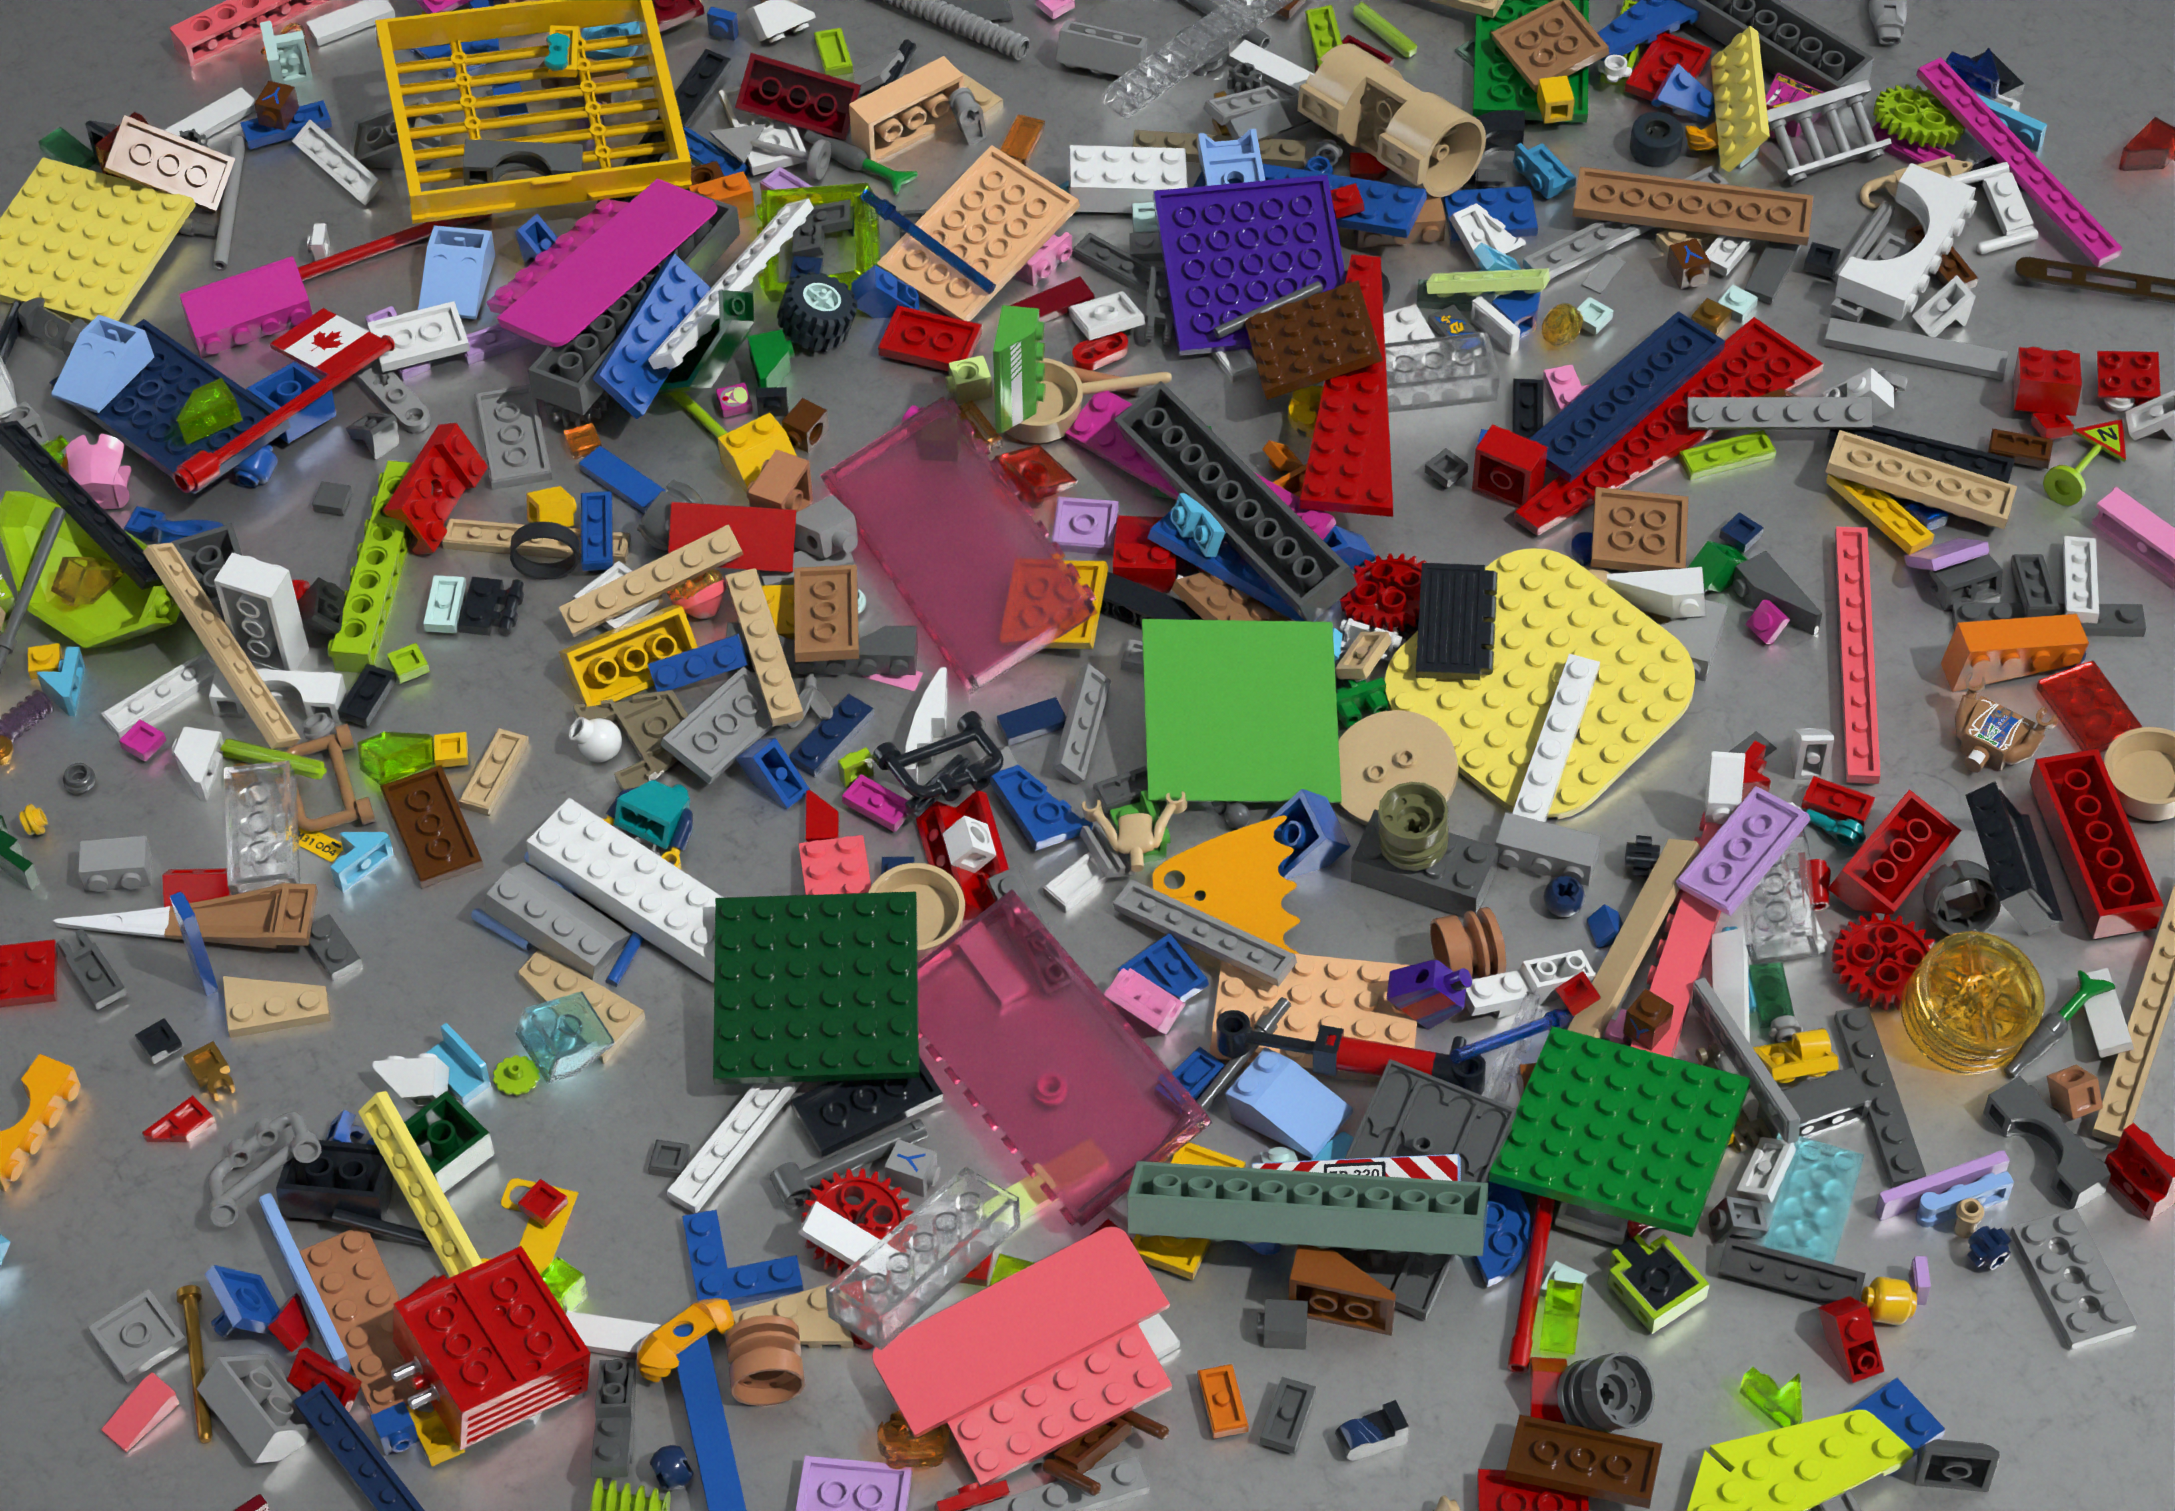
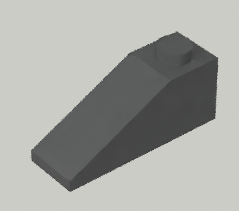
(1764, 579)

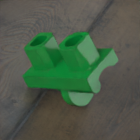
(1358, 697)

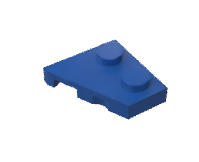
(1685, 95)

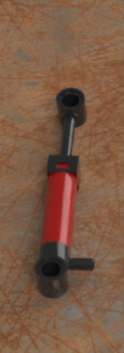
(1337, 1052)

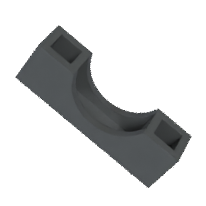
(489, 160)
(2020, 1111)

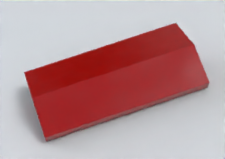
(931, 828)

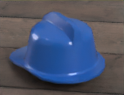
(174, 530)

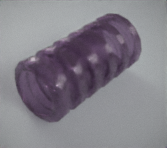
(25, 714)

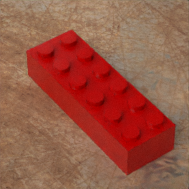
(2096, 844)

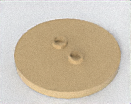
(1391, 751)

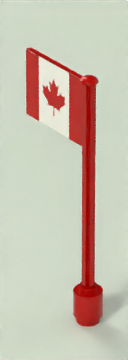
(322, 345)

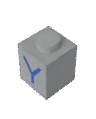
(912, 1168)

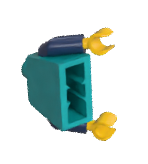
(656, 815)

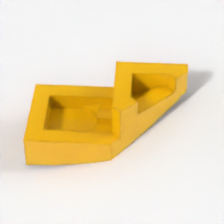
(434, 1436)

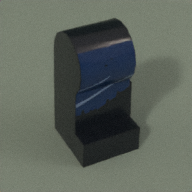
(1373, 1432)

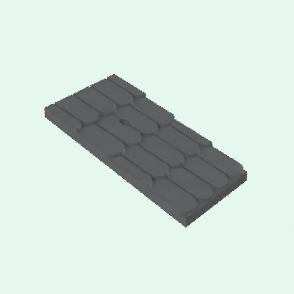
(1417, 1118)

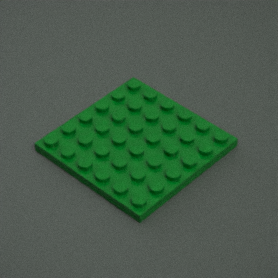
(1621, 1131)

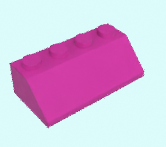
(245, 307)

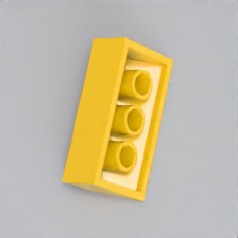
(618, 660)

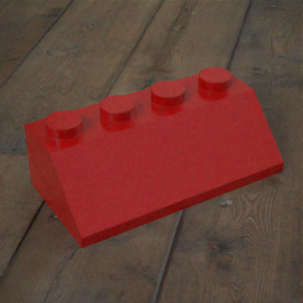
(1895, 857)

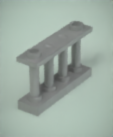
(1827, 104)

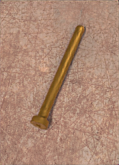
(189, 1297)

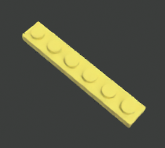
(418, 1185)

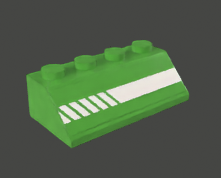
(1018, 366)

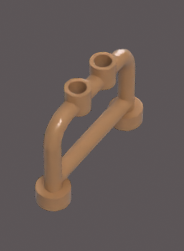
(354, 808)

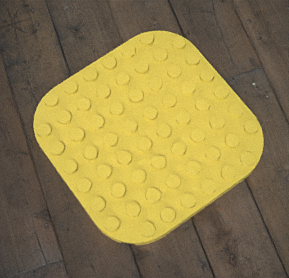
(1542, 615)

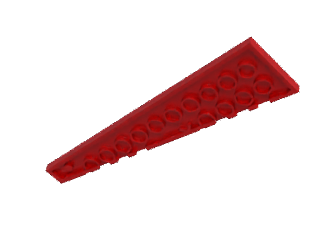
(1749, 366)
(1351, 436)

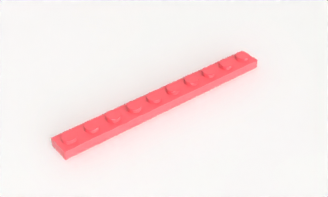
(1857, 656)

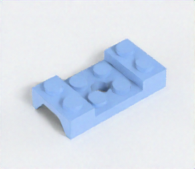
(1230, 159)

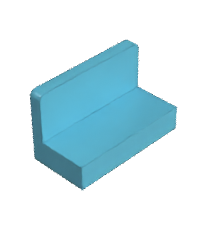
(467, 1070)

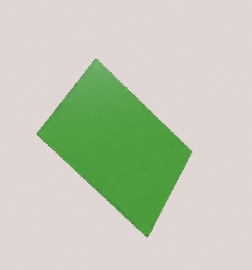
(1240, 710)

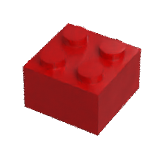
(2047, 381)
(1509, 466)

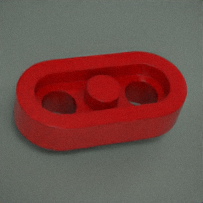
(1100, 351)

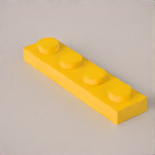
(1884, 514)

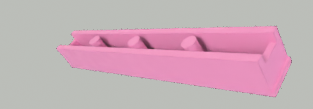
(2138, 530)

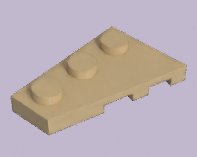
(272, 1005)
(809, 1312)

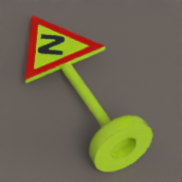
(2065, 483)

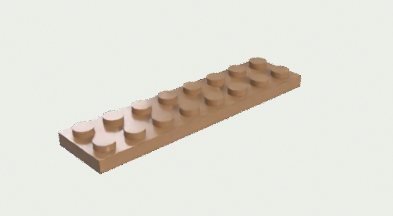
(1693, 206)

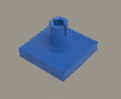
(244, 1300)

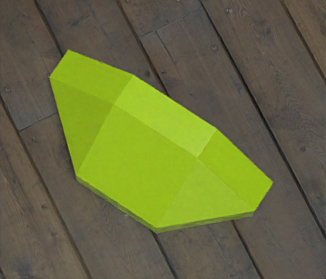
(115, 617)

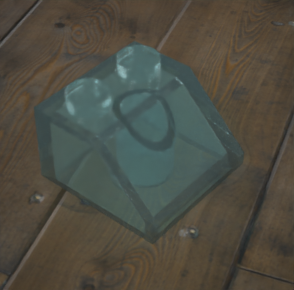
(563, 1036)

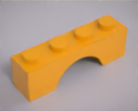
(50, 1089)

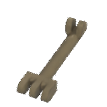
(1744, 1127)

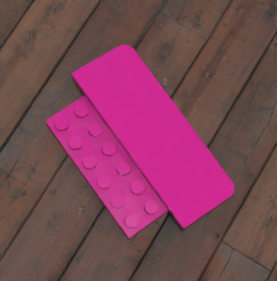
(597, 262)

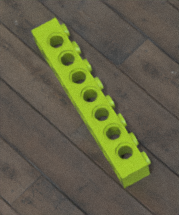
(373, 579)

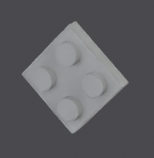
(137, 1335)

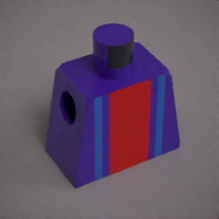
(1428, 991)

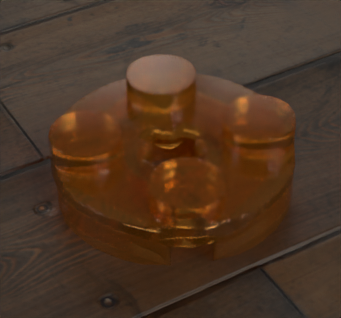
(903, 1452)

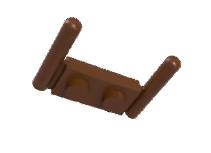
(1084, 1452)

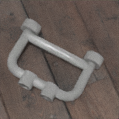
(303, 1147)

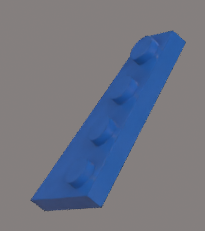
(1644, 23)

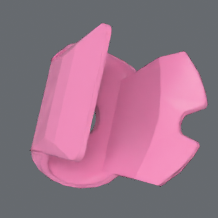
(99, 470)

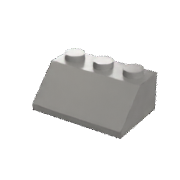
(256, 1406)

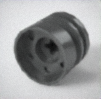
(1606, 1392)

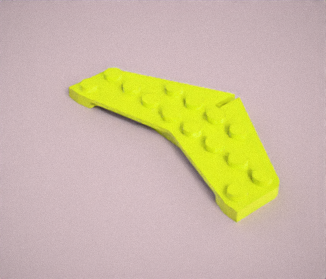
(1797, 1464)

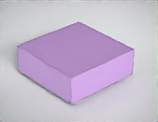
(1920, 1279)

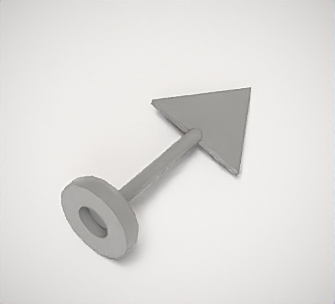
(741, 140)

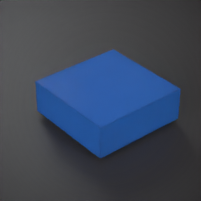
(140, 523)

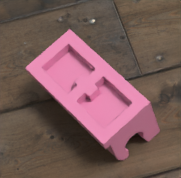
(1145, 1000)

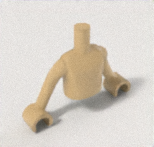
(1135, 829)

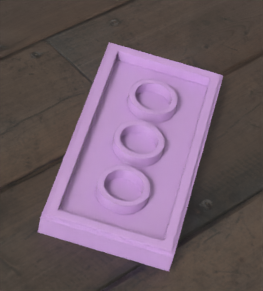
(1743, 850)

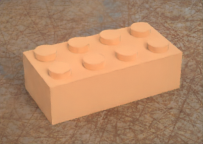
(905, 109)

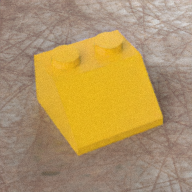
(749, 446)

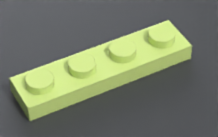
(1478, 282)

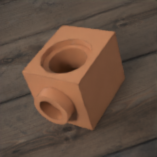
(2074, 1092)

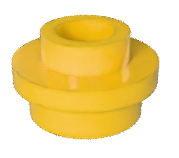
(33, 820)

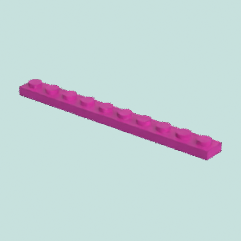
(2023, 164)

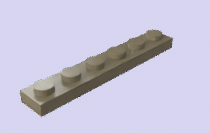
(1273, 151)

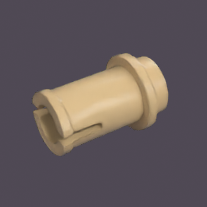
(1969, 1214)

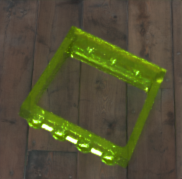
(866, 229)

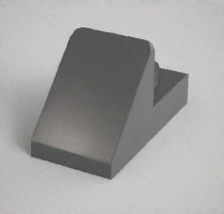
(377, 431)

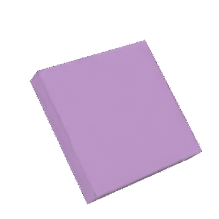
(1085, 525)
(1947, 554)

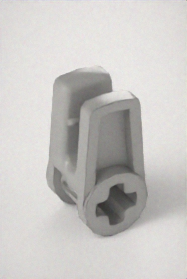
(968, 115)

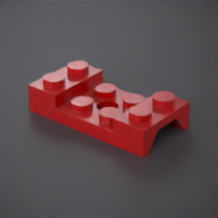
(451, 467)

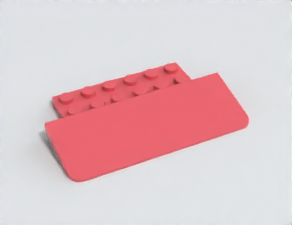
(1032, 1356)

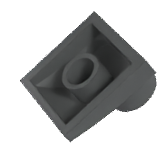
(1956, 1465)

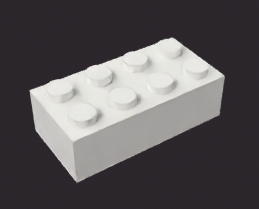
(1117, 176)
(262, 612)

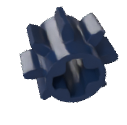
(1989, 1247)

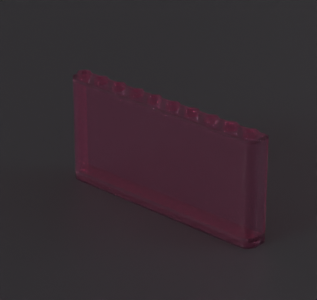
(960, 544)
(1050, 1060)

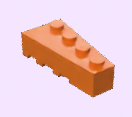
(2012, 648)

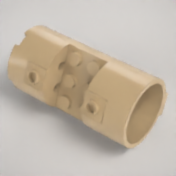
(1393, 120)

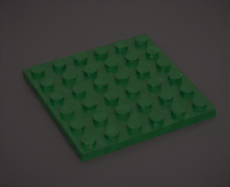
(816, 988)

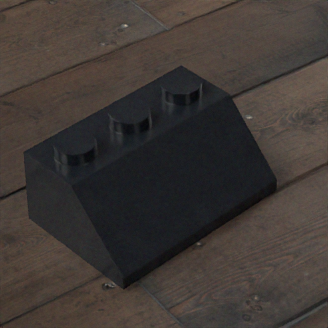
(342, 1178)

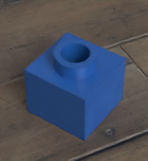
(394, 1428)

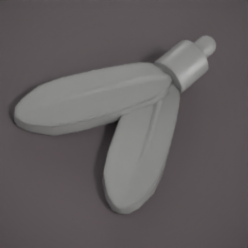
(813, 697)

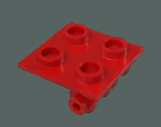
(2128, 375)

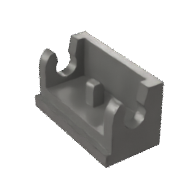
(1967, 581)

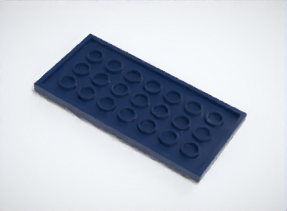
(148, 407)

